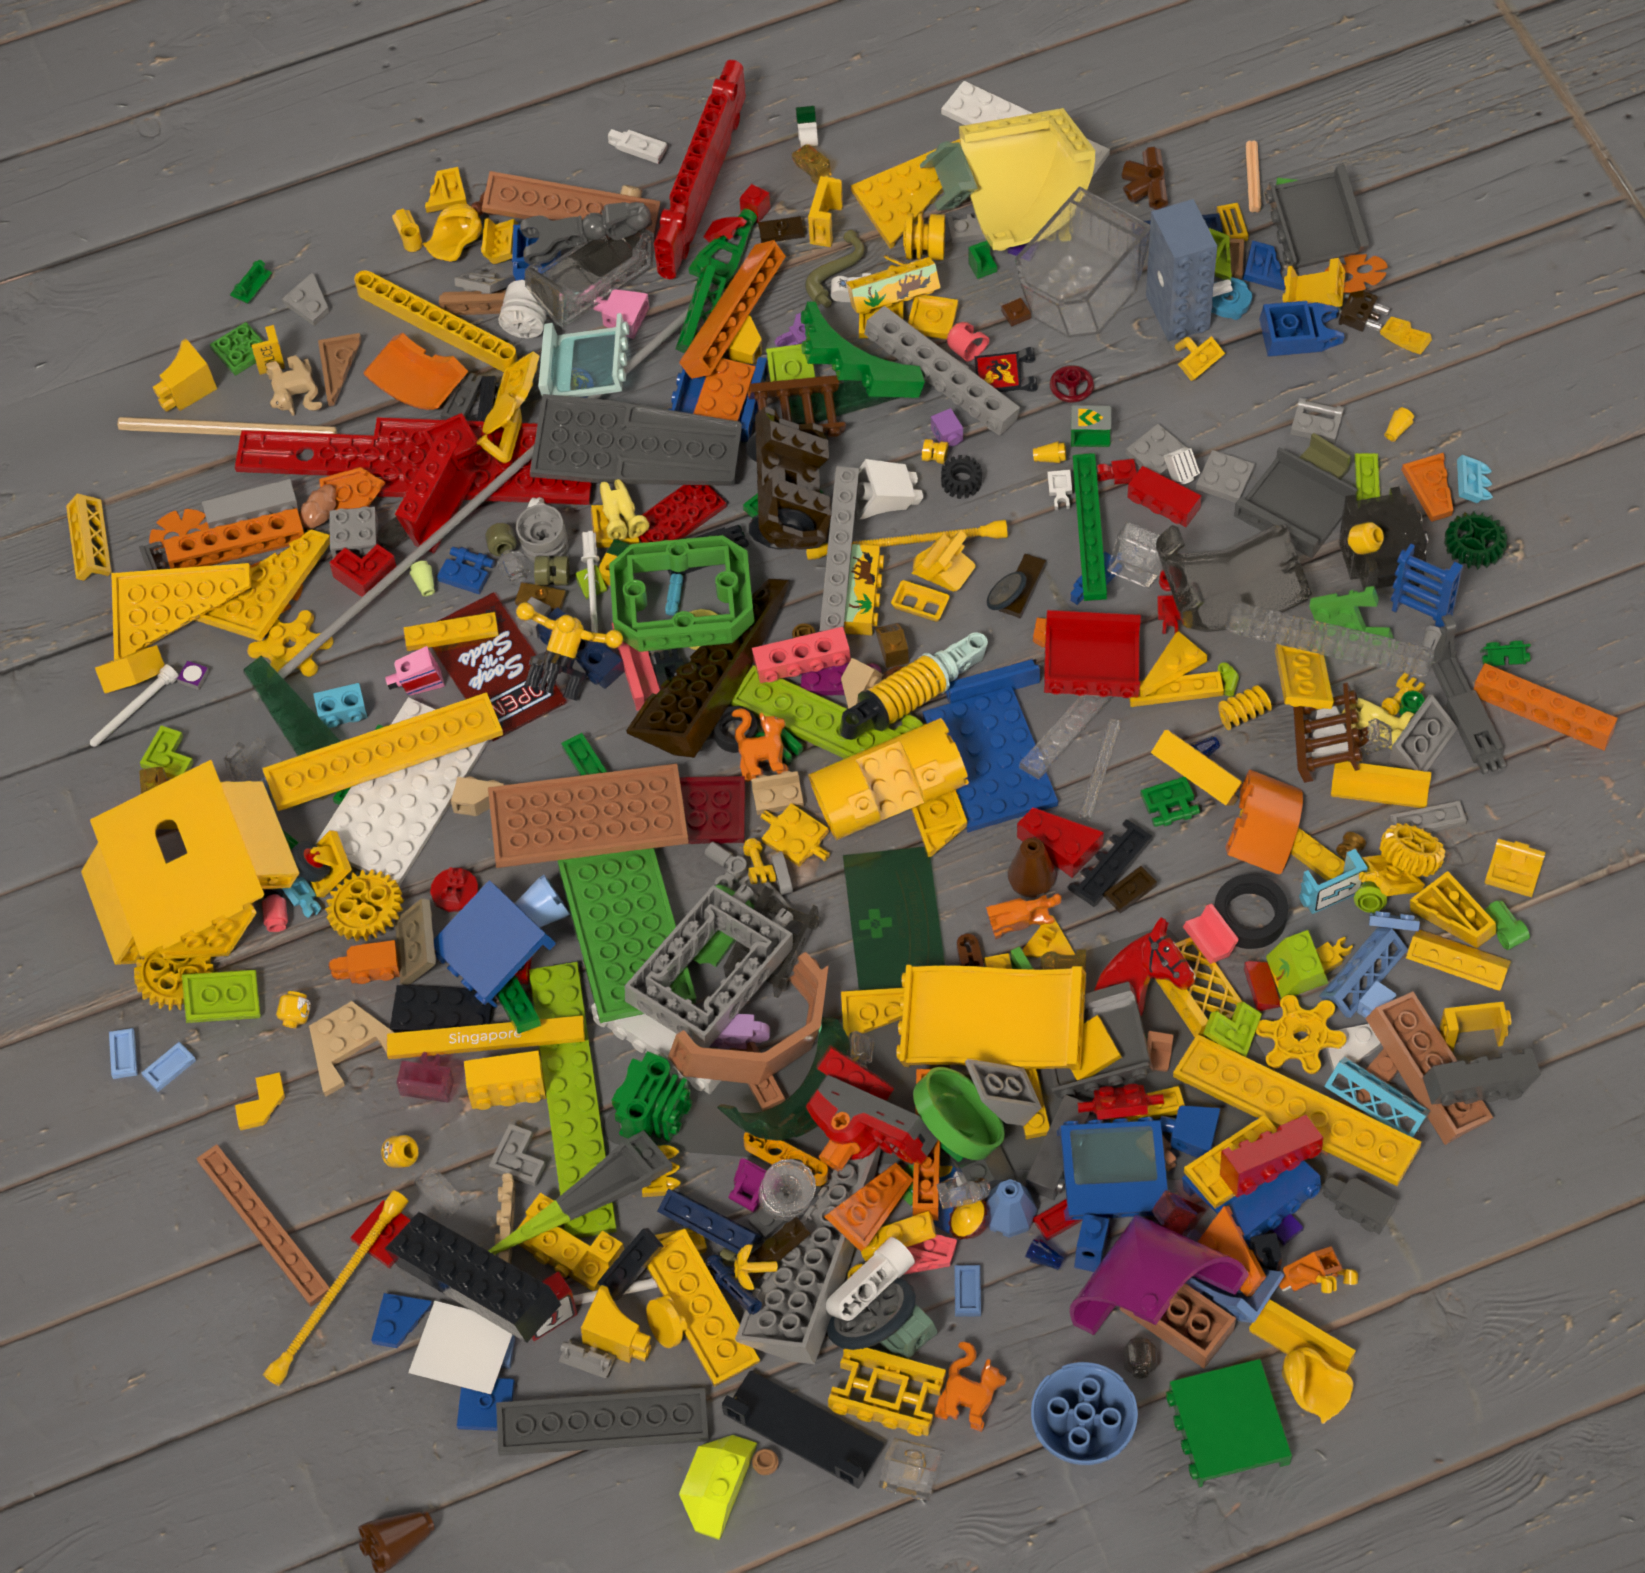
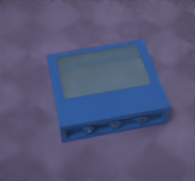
(1112, 1167)

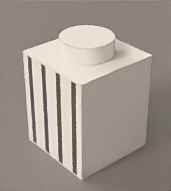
(1182, 465)

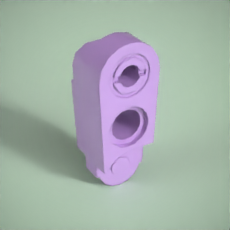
(742, 1031)

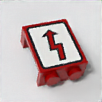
(565, 1311)

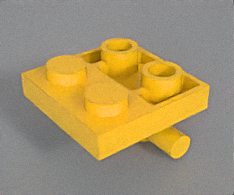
(1515, 867)

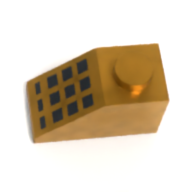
(892, 645)

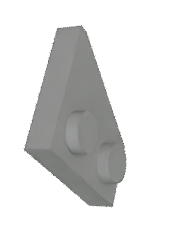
(484, 283)
(307, 300)

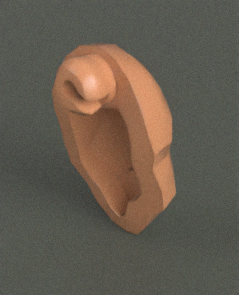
(317, 507)

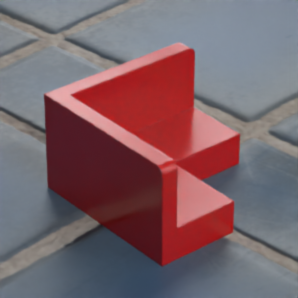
(364, 573)

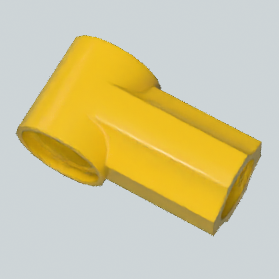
(408, 230)

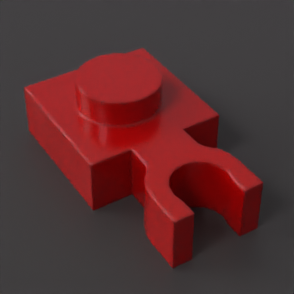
(1168, 612)

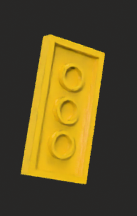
(1303, 678)

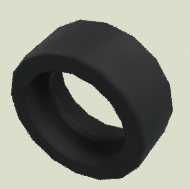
(730, 744)

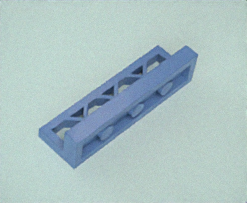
(1361, 963)

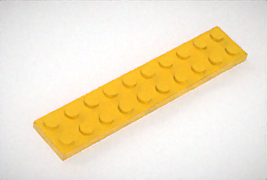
(382, 751)
(1263, 1091)

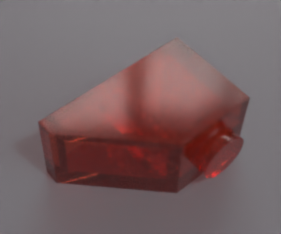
(1177, 1213)

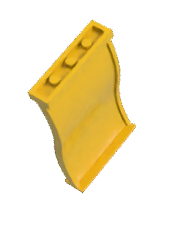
(992, 1016)

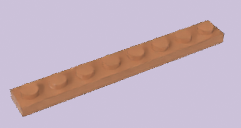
(263, 1225)

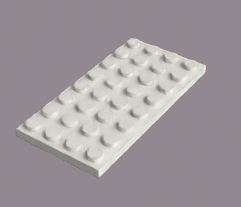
(394, 815)

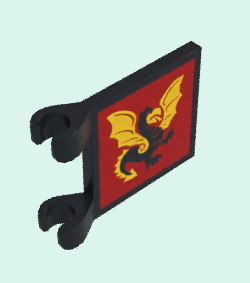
(1003, 370)

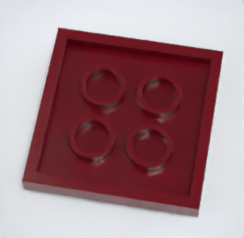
(714, 809)

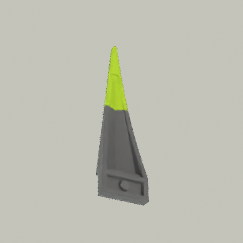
(620, 1173)

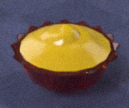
(969, 1220)

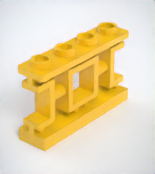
(894, 1370)

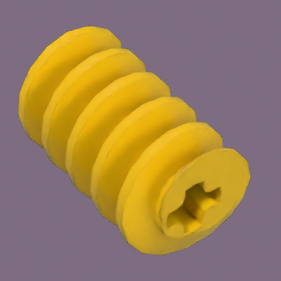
(1243, 704)

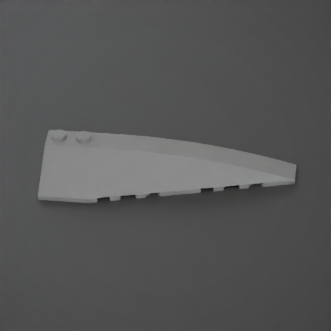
(795, 1296)

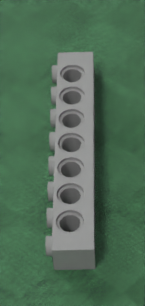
(942, 370)
(839, 548)

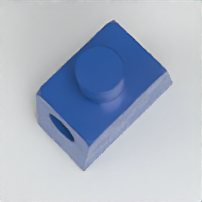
(1192, 1129)
(1091, 1238)

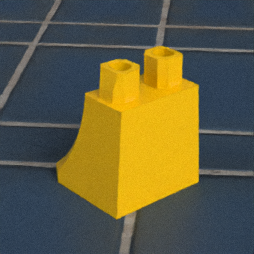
(184, 380)
(612, 1331)

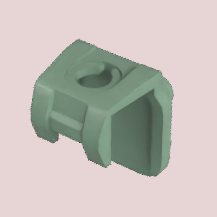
(911, 1335)

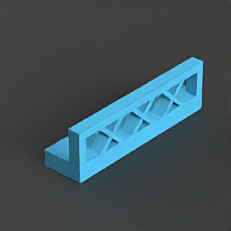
(1380, 1089)

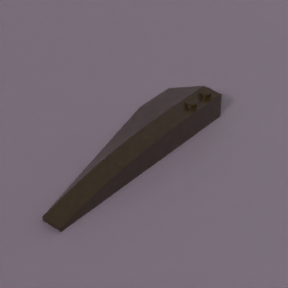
(697, 696)

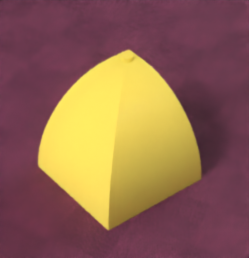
(1024, 172)

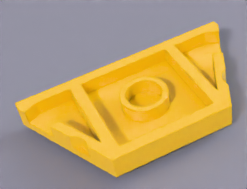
(939, 821)

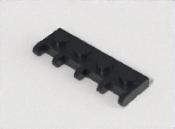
(1112, 864)

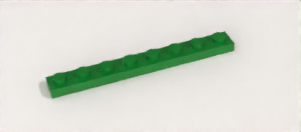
(1089, 527)

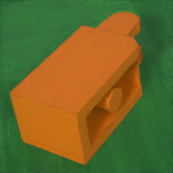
(367, 963)

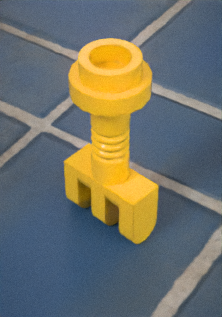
(1392, 704)
(753, 848)

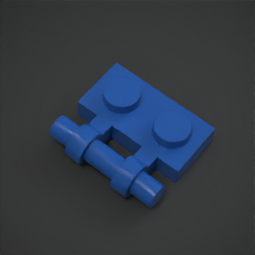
(464, 576)

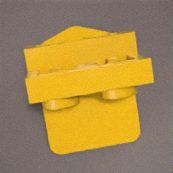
(944, 562)

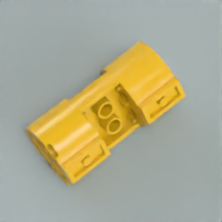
(888, 779)

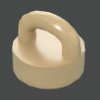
(631, 191)

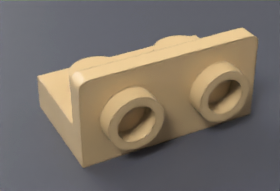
(777, 792)

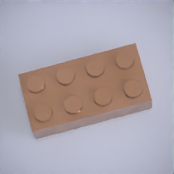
(1192, 1325)

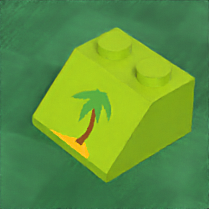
(1296, 965)

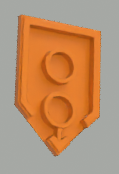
(353, 488)

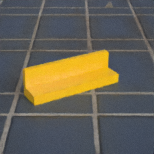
(1197, 768)
(1381, 784)
(1458, 959)
(1292, 1332)

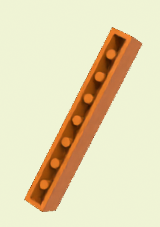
(732, 309)

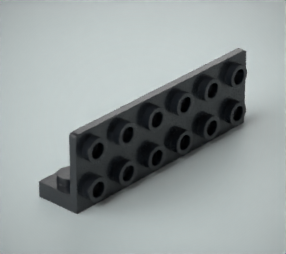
(803, 1429)

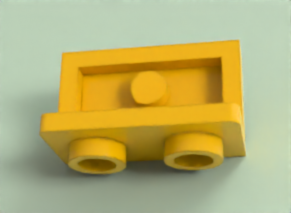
(498, 240)

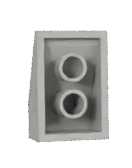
(1004, 1091)

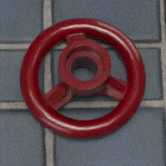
(1071, 378)

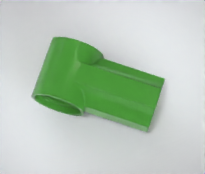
(1509, 930)

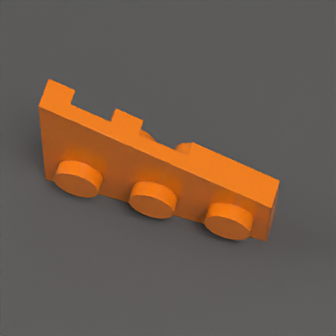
(1228, 1239)

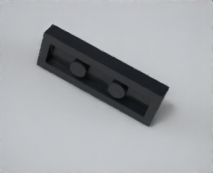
(631, 1263)

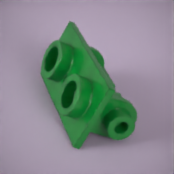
(251, 282)
(1514, 651)

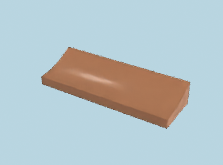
(1414, 1049)

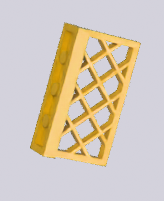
(1183, 1001)

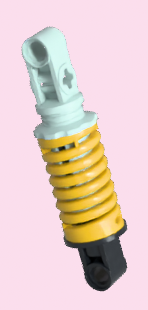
(911, 687)

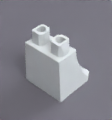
(884, 488)

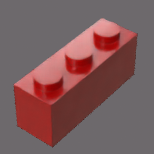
(1164, 496)
(849, 1071)

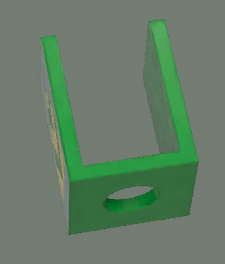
(1090, 426)

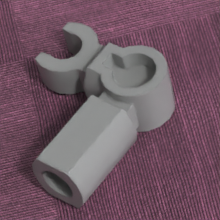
(735, 866)

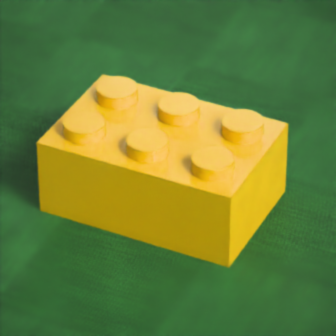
(505, 1080)

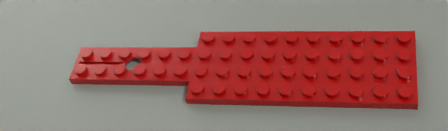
(397, 455)

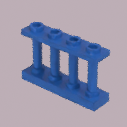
(1447, 590)

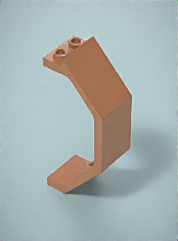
(754, 1066)

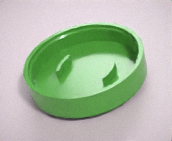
(956, 1114)

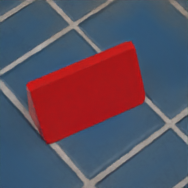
(1261, 985)

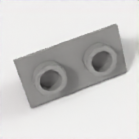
(586, 1358)

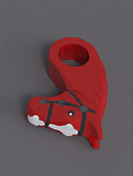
(1148, 958)

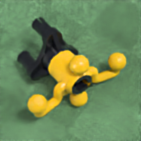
(561, 651)

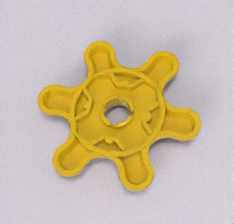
(280, 634)
(1296, 1020)

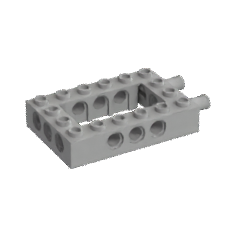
(715, 911)

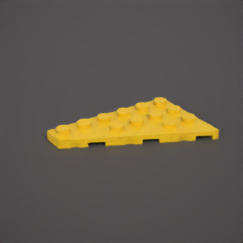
(164, 600)

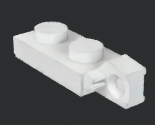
(638, 145)

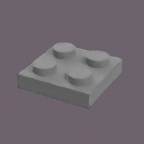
(1151, 448)
(1225, 476)

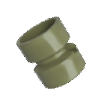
(543, 570)

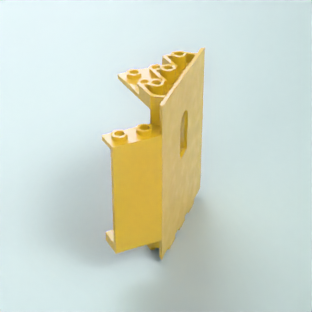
(202, 898)

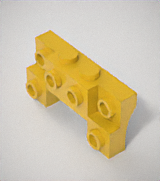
(569, 1254)

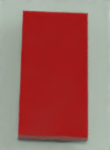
(681, 513)

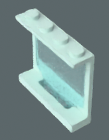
(584, 361)

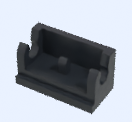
(1267, 1251)

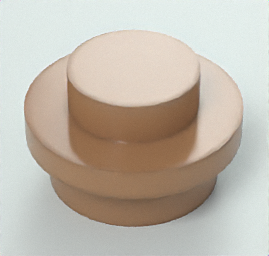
(765, 1462)

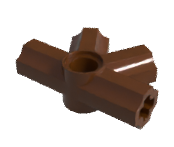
(1146, 179)

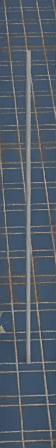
(456, 519)

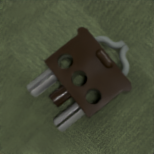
(1359, 309)

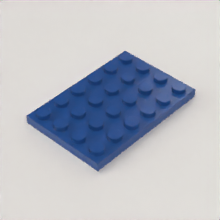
(992, 744)

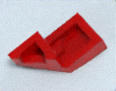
(724, 226)

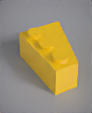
(1454, 910)

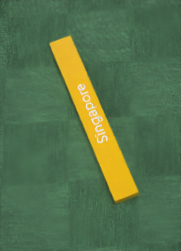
(483, 1038)

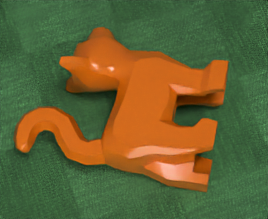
(761, 748)
(1020, 914)
(969, 1393)

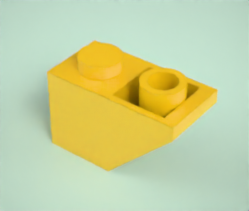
(746, 344)

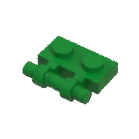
(1167, 795)

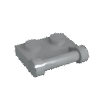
(1306, 424)

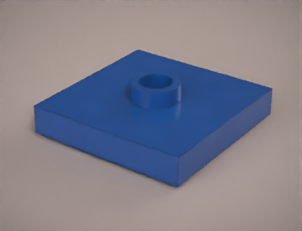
(479, 1409)

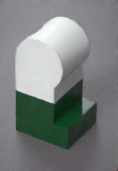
(806, 125)

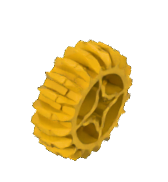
(1412, 850)

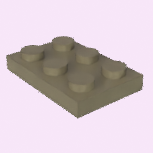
(415, 942)

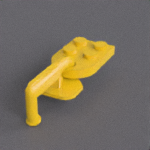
(506, 412)

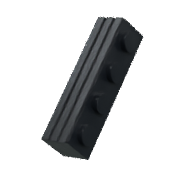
(487, 396)

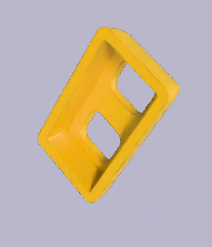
(924, 596)

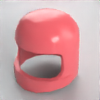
(961, 338)

